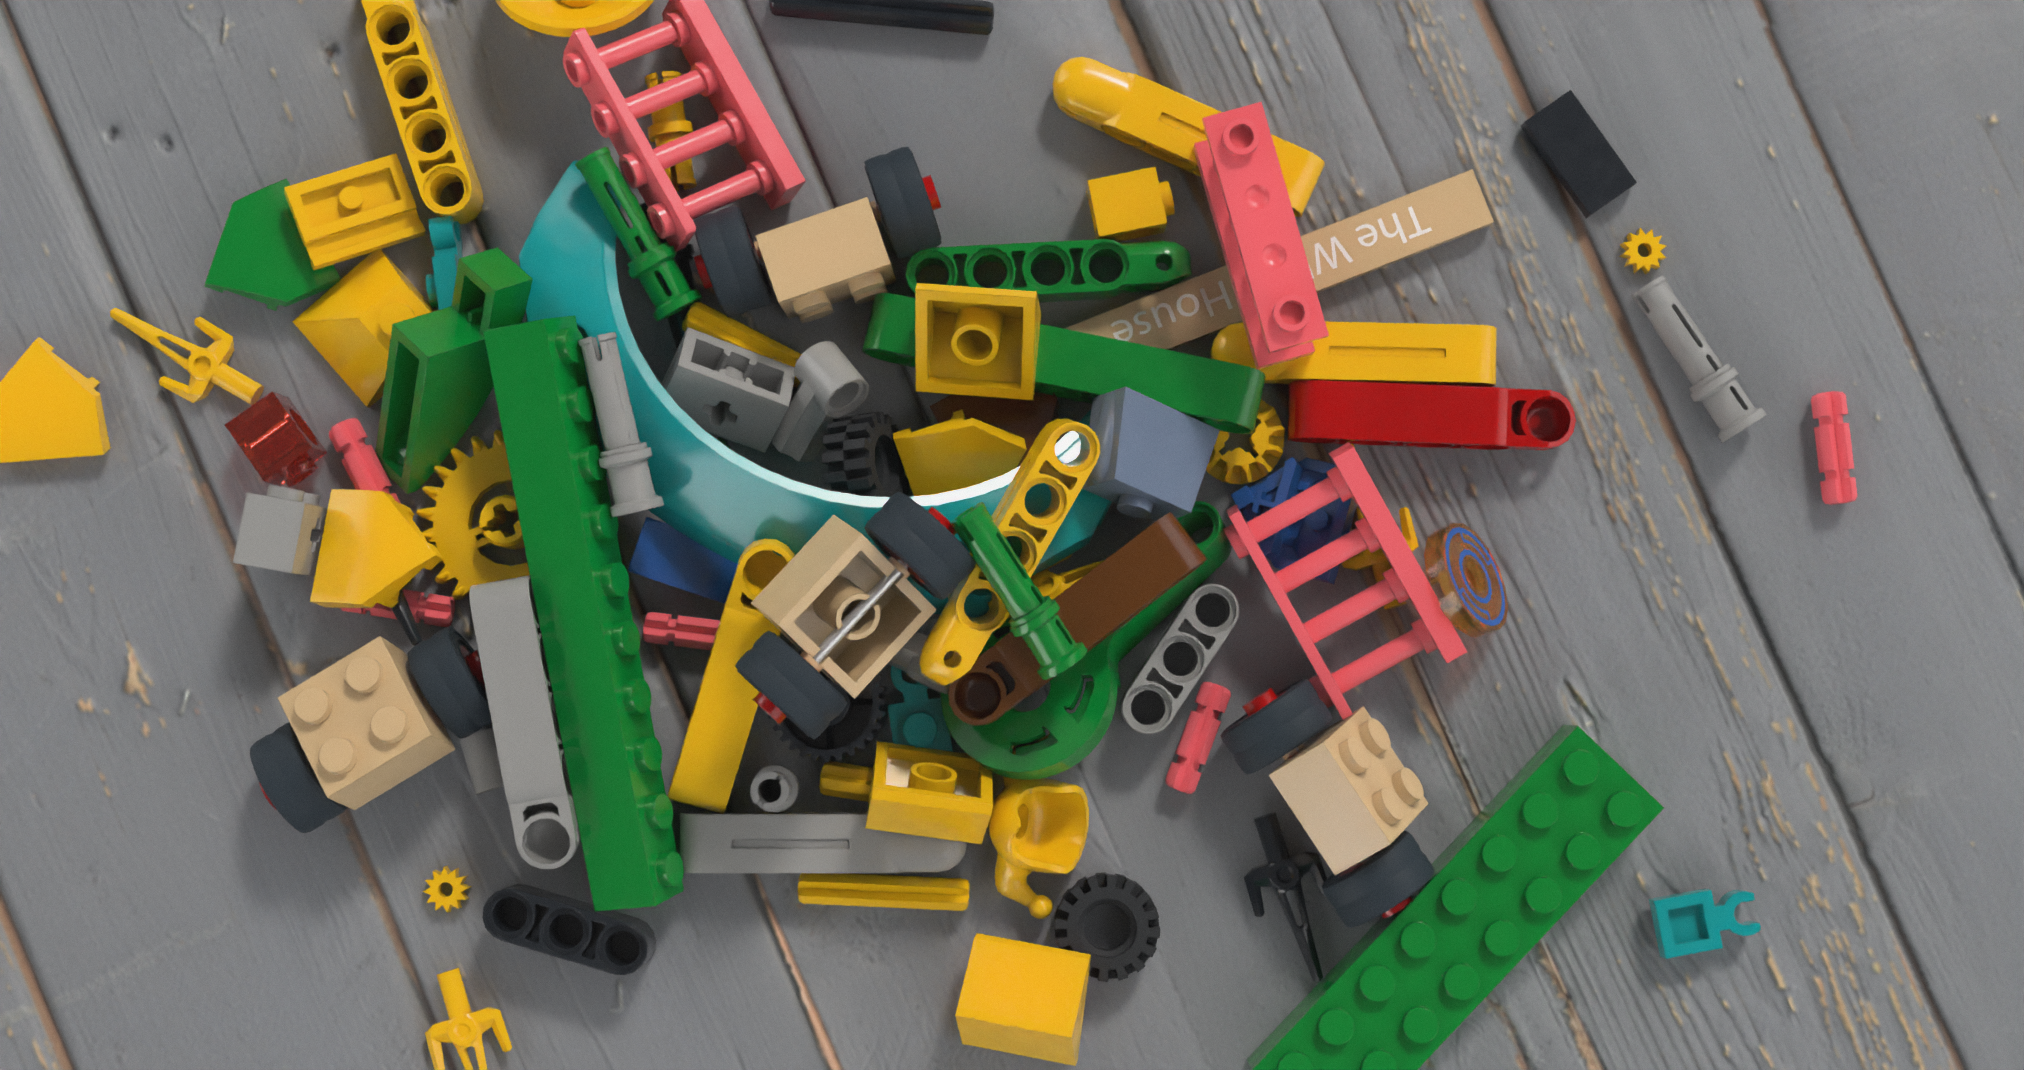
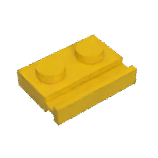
(354, 211)

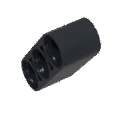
(541, 932)

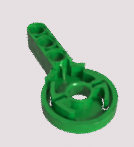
(1078, 733)

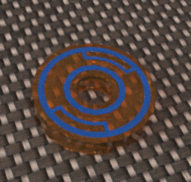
(1468, 578)

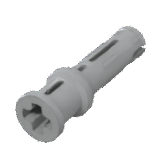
(1711, 380)
(623, 454)

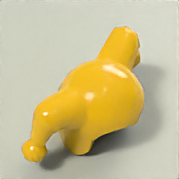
(1037, 829)

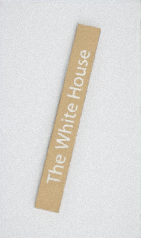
(1333, 255)

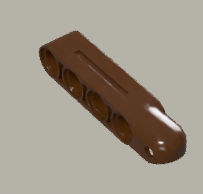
(1090, 612)

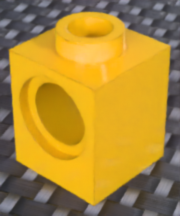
(1129, 205)

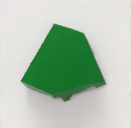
(264, 253)

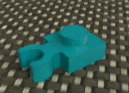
(447, 247)
(918, 719)
(1693, 923)

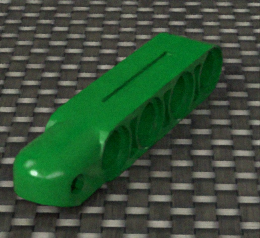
(1135, 259)

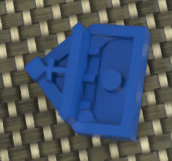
(1307, 533)

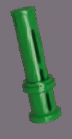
(601, 171)
(1031, 613)

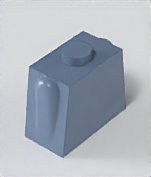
(1148, 455)

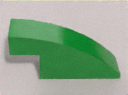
(442, 368)

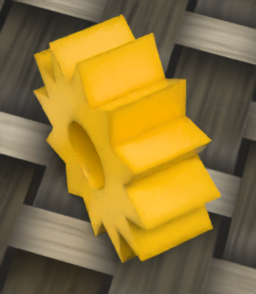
(1635, 259)
(439, 897)

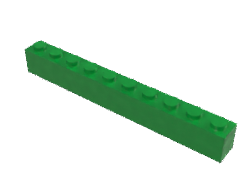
(585, 613)

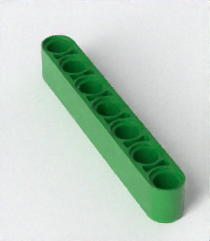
(1090, 365)

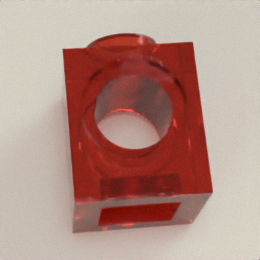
(277, 440)

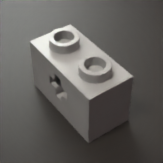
(729, 389)
(281, 531)

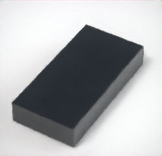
(1578, 154)

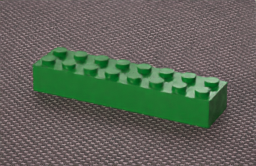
(1472, 919)

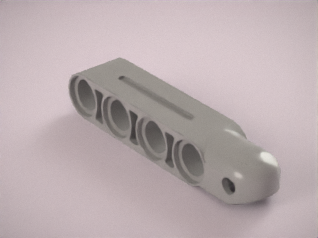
(525, 721)
(806, 844)

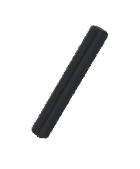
(937, 15)

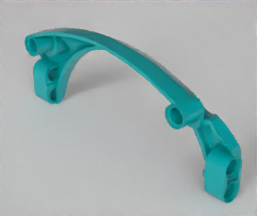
(703, 483)

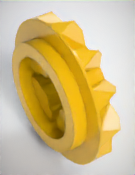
(1242, 467)

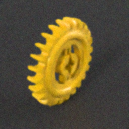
(454, 516)

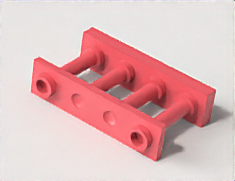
(1259, 236)
(1372, 532)

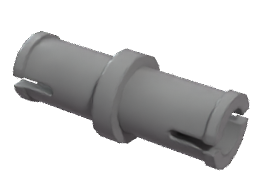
(761, 793)

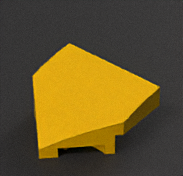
(49, 410)
(956, 454)
(368, 550)

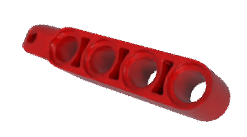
(1428, 415)

